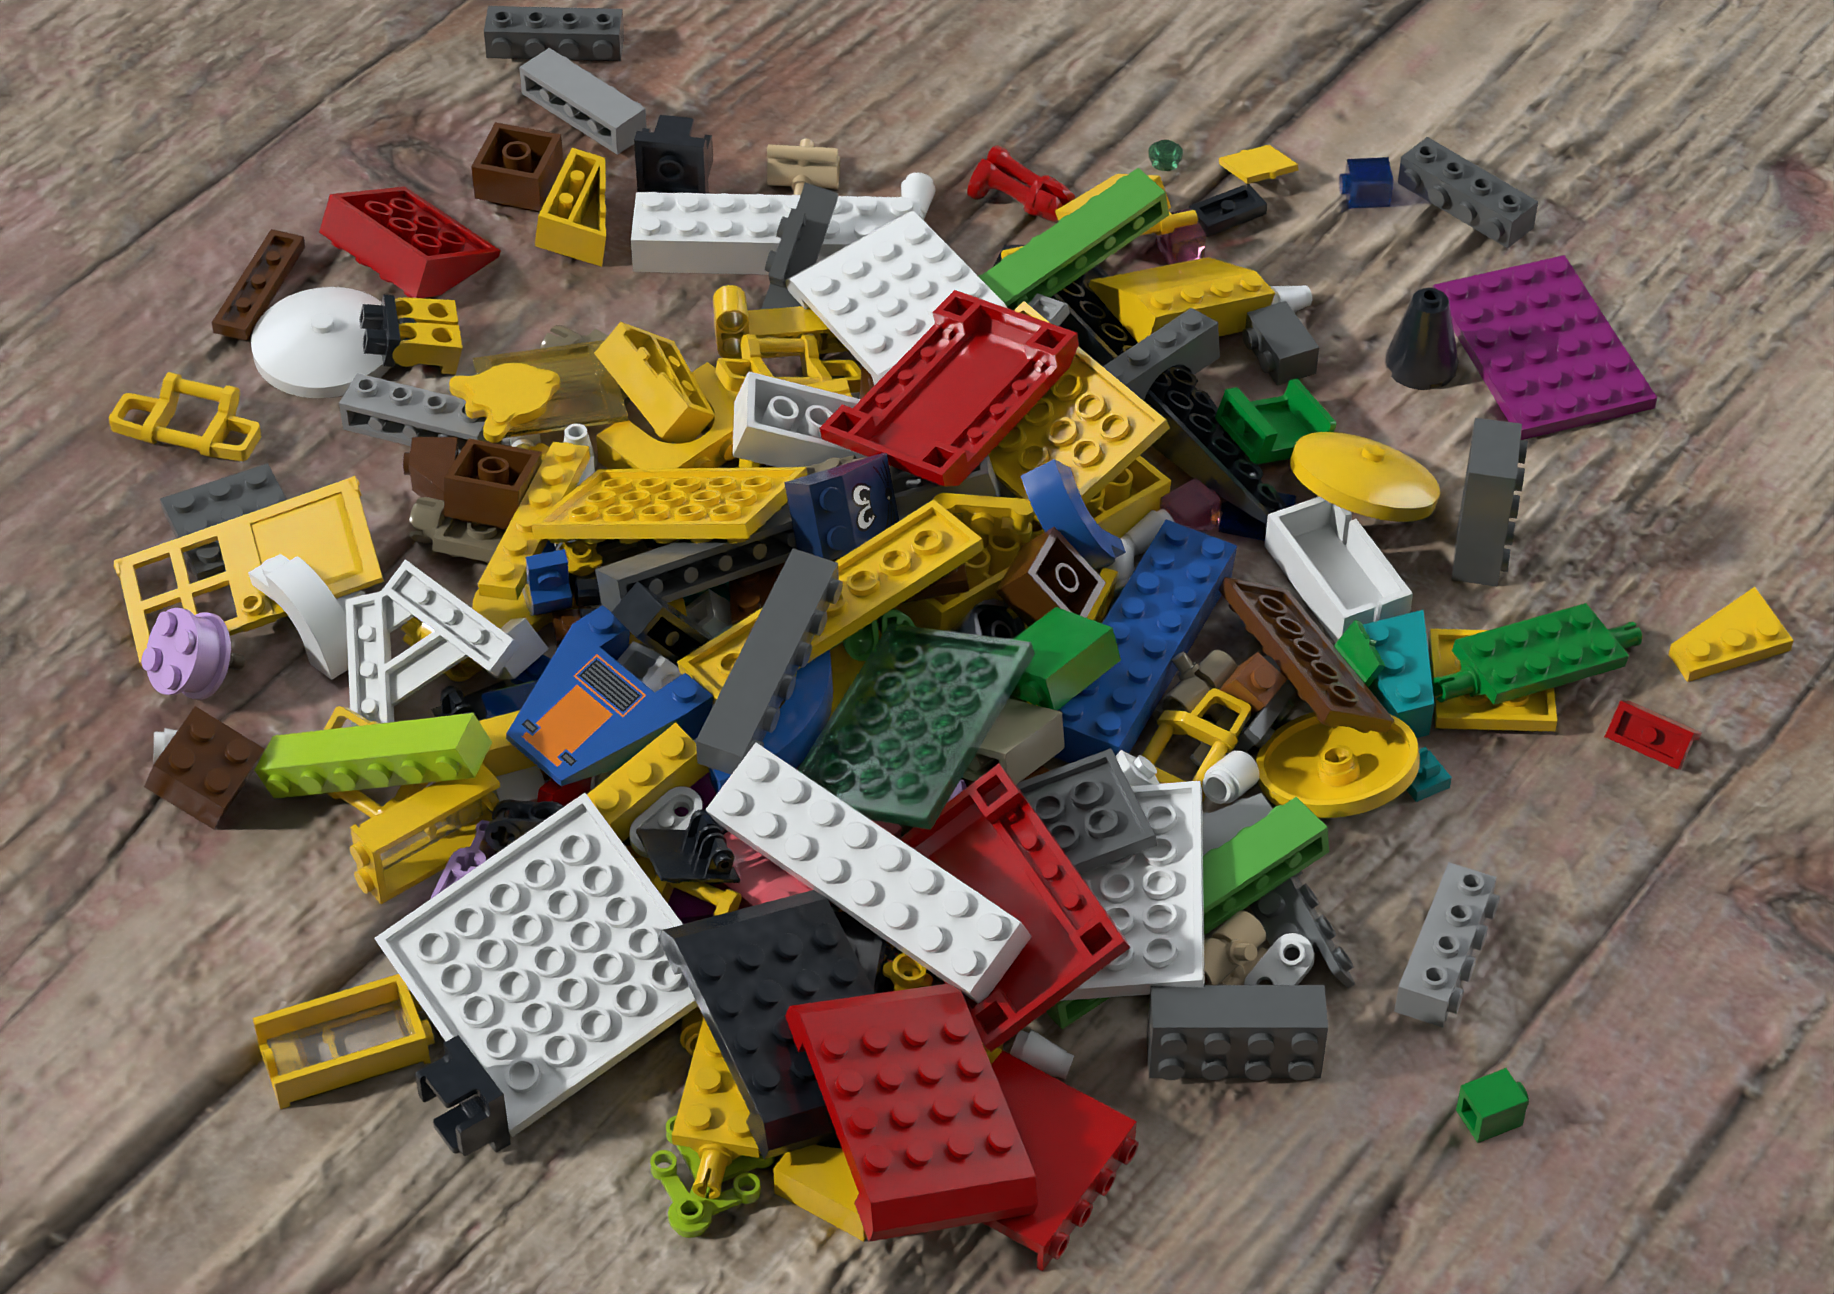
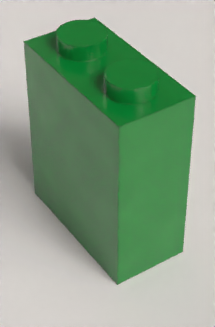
(1067, 657)

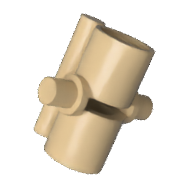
(802, 165)
(1233, 950)

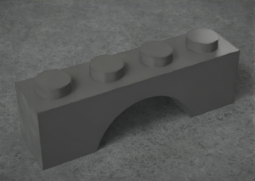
(1186, 341)

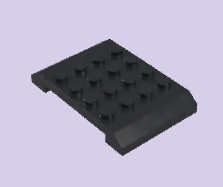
(744, 978)

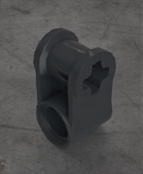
(521, 819)

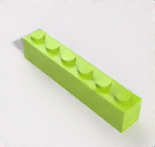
(374, 756)

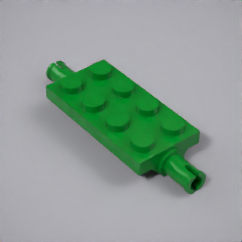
(1536, 655)

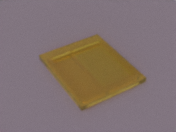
(586, 389)

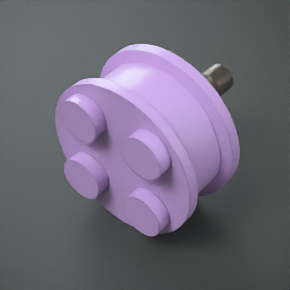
(189, 653)

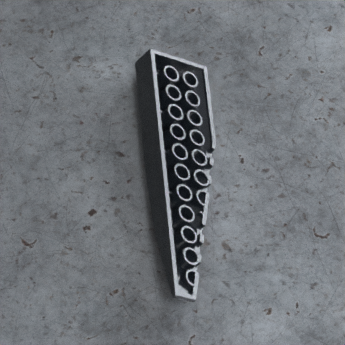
(1194, 436)

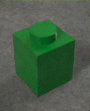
(1492, 1105)

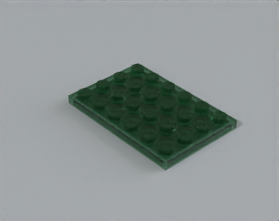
(914, 721)

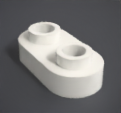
(662, 815)
(1277, 968)

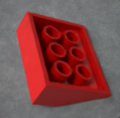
(405, 239)

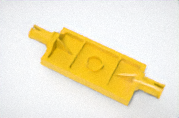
(712, 1116)

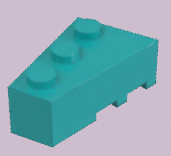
(1406, 680)

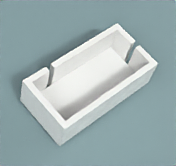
(1335, 579)

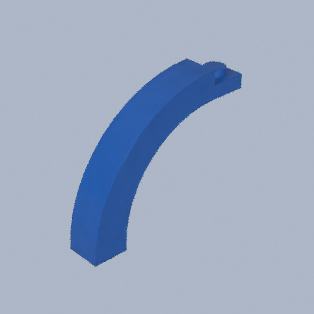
(799, 719)

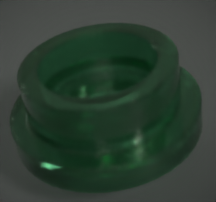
(1165, 155)

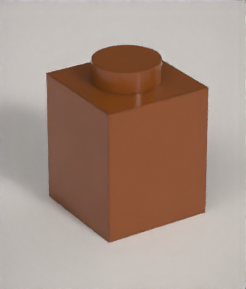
(1254, 682)

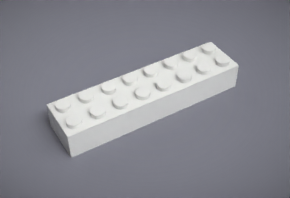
(739, 230)
(869, 873)

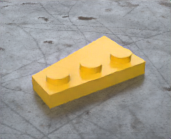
(1731, 638)

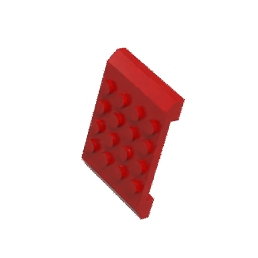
(956, 390)
(1009, 856)
(916, 1110)

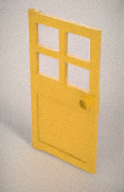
(320, 527)

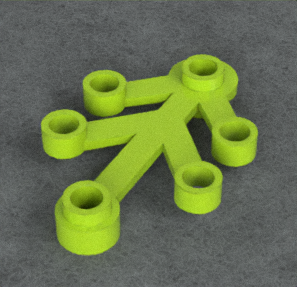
(684, 1202)

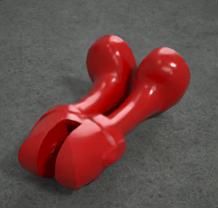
(1039, 196)

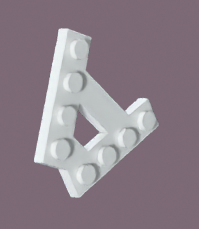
(458, 633)

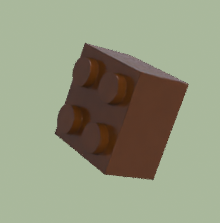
(517, 166)
(489, 482)
(1049, 576)
(204, 767)

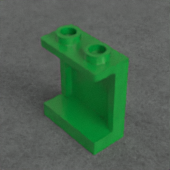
(1273, 425)

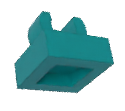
(1430, 777)

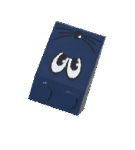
(842, 506)

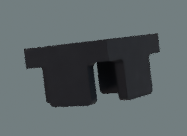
(671, 158)
(481, 1108)

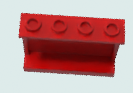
(1071, 1147)

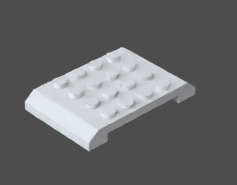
(885, 289)

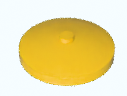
(1364, 476)
(1337, 768)

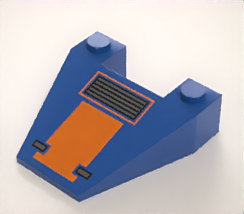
(593, 711)

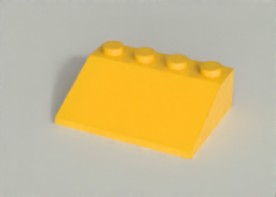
(1158, 295)

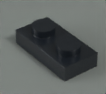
(1229, 209)

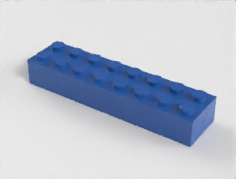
(1152, 623)

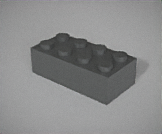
(1489, 502)
(1237, 1032)

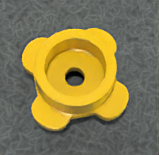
(581, 557)
(903, 966)

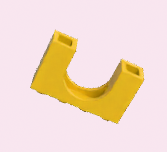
(629, 447)

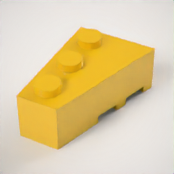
(576, 210)
(656, 382)

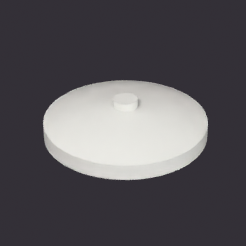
(314, 343)

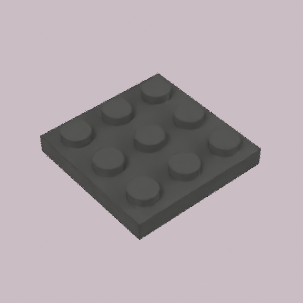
(215, 504)
(1090, 811)

